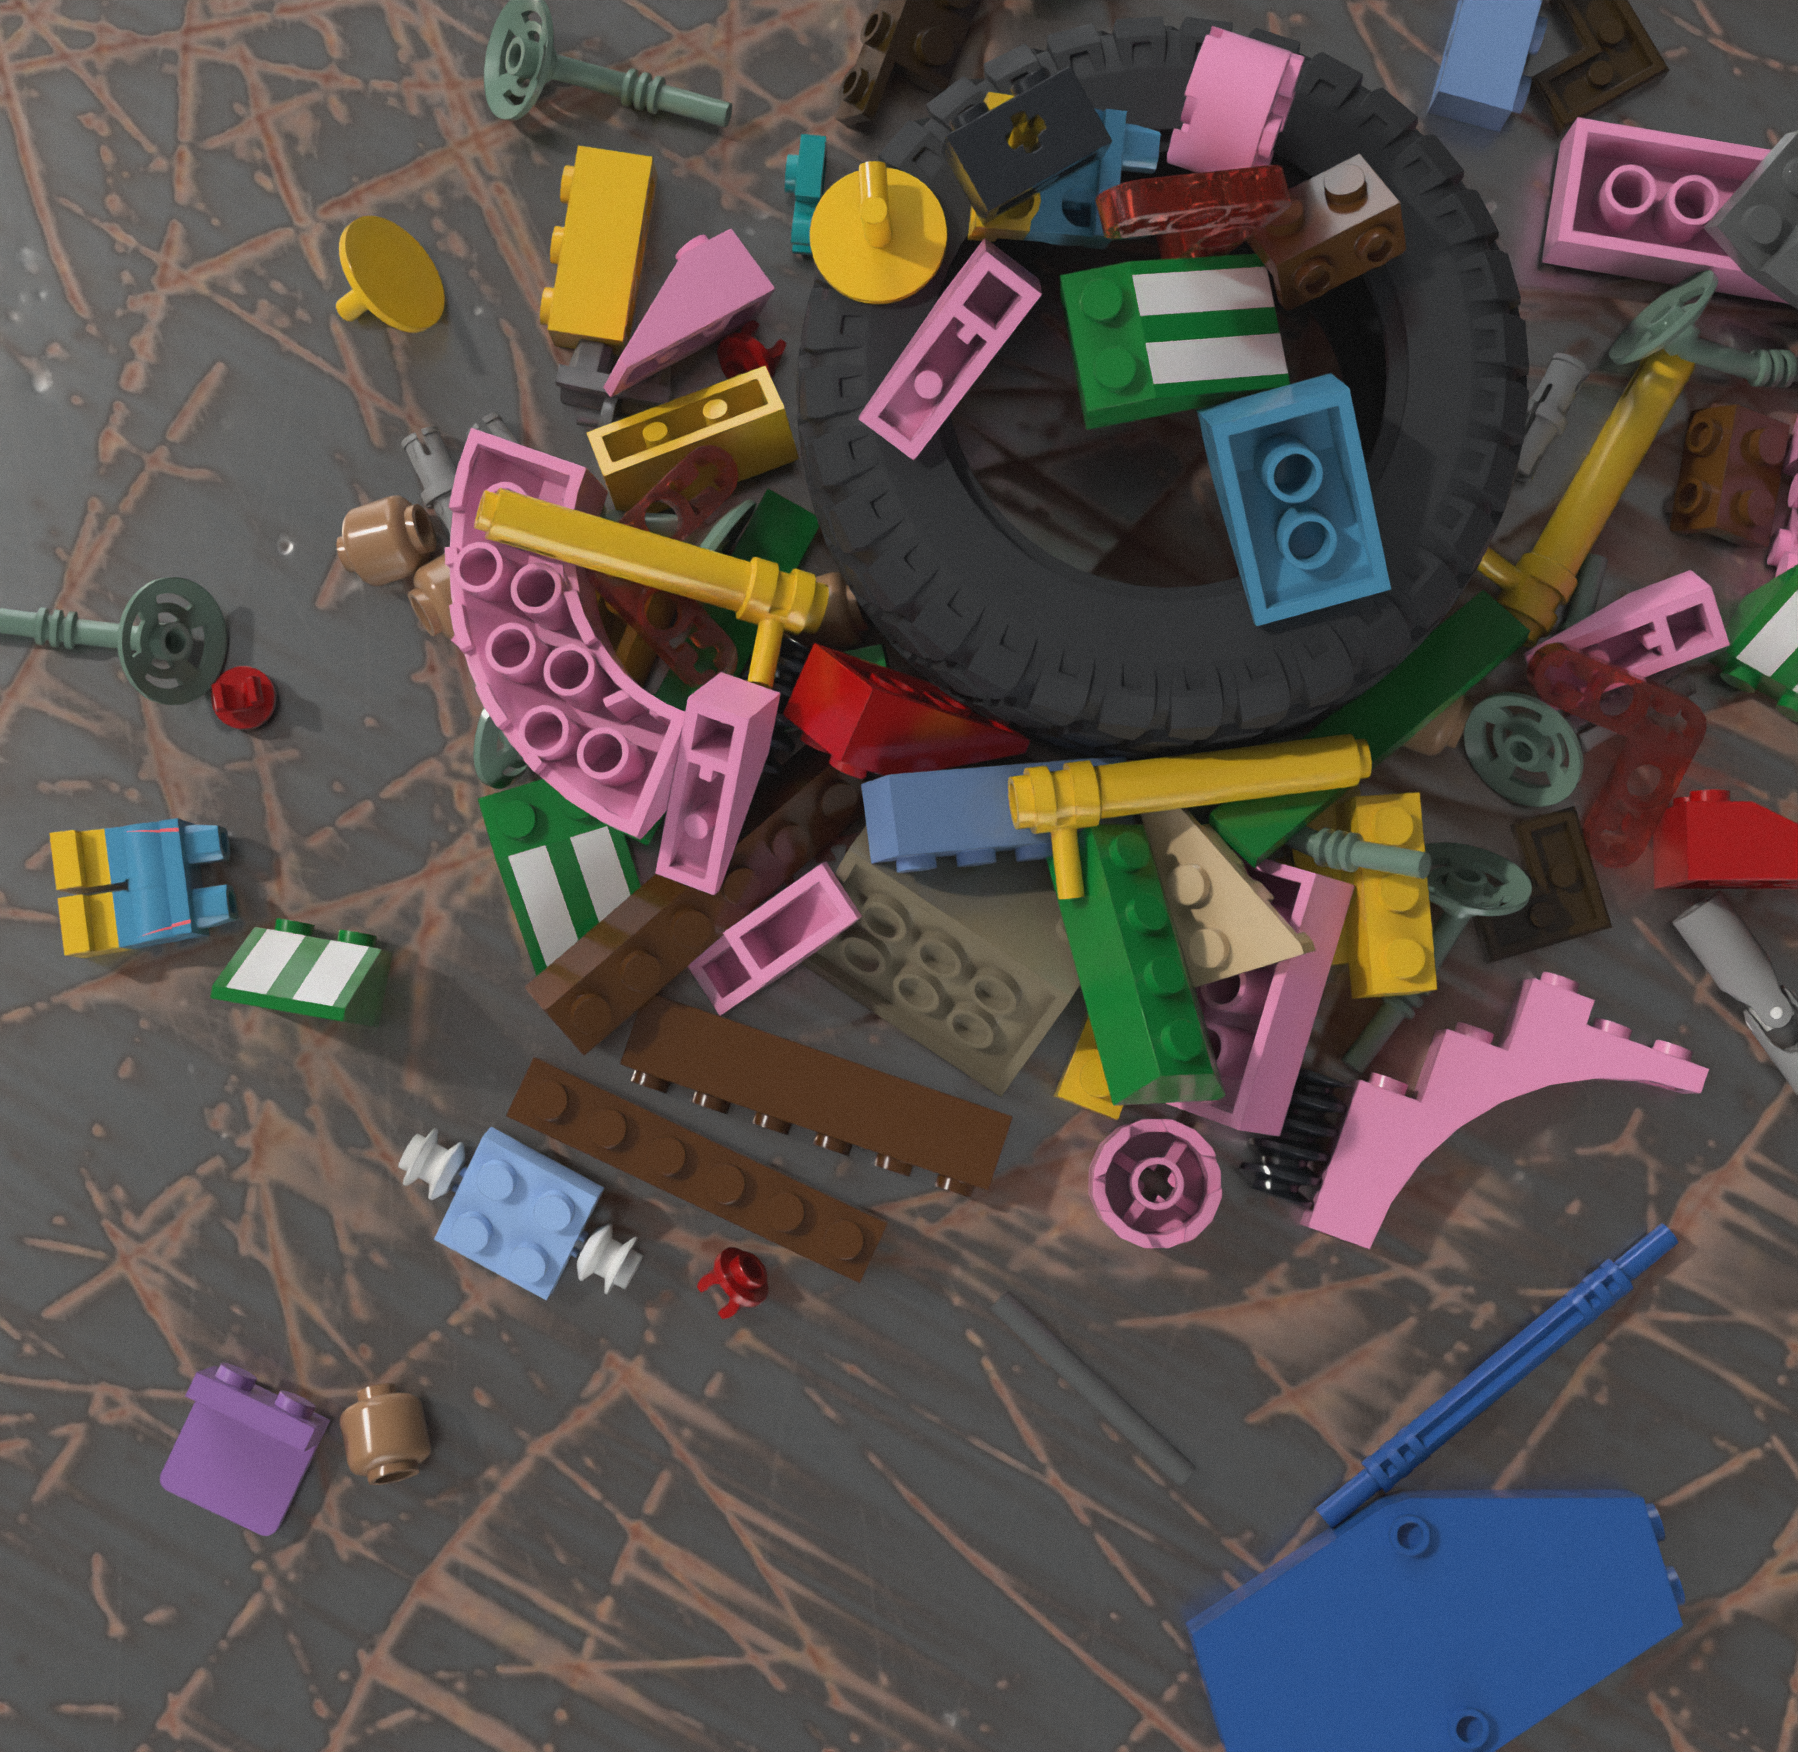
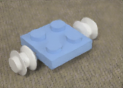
(519, 1212)

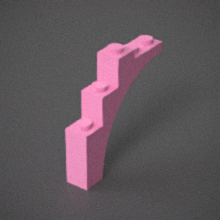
(1464, 1076)

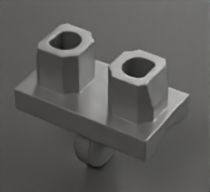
(584, 382)

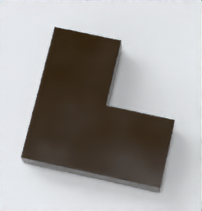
(1610, 62)
(1564, 893)

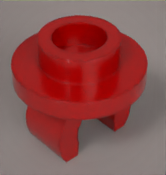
(743, 353)
(243, 697)
(741, 1278)

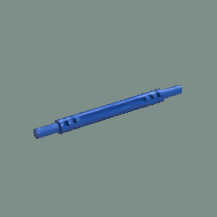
(1497, 1375)

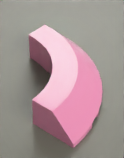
(544, 651)

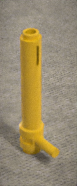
(1548, 572)
(751, 589)
(1086, 793)

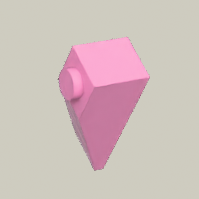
(703, 299)
(951, 348)
(1646, 630)
(715, 778)

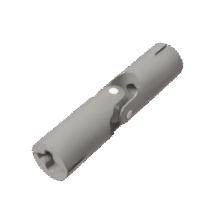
(1743, 971)

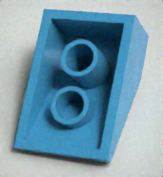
(1295, 497)

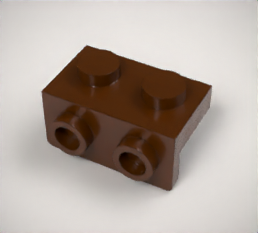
(1331, 232)
(1730, 475)

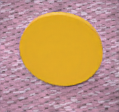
(878, 234)
(389, 276)

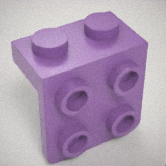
(242, 1448)

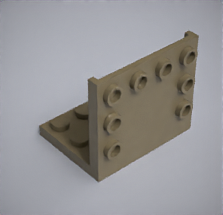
(956, 954)

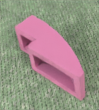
(774, 939)

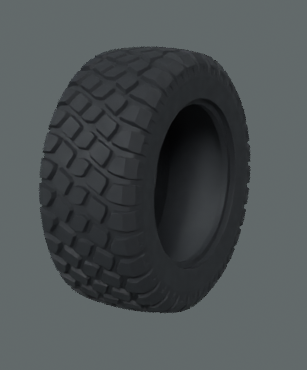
(1181, 670)

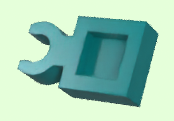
(806, 178)

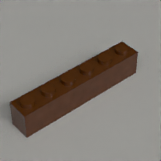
(672, 924)
(816, 1091)
(697, 1168)

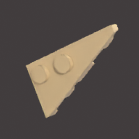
(1215, 905)

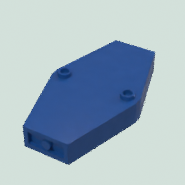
(1437, 1621)

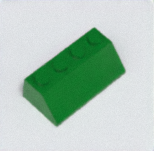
(1136, 974)

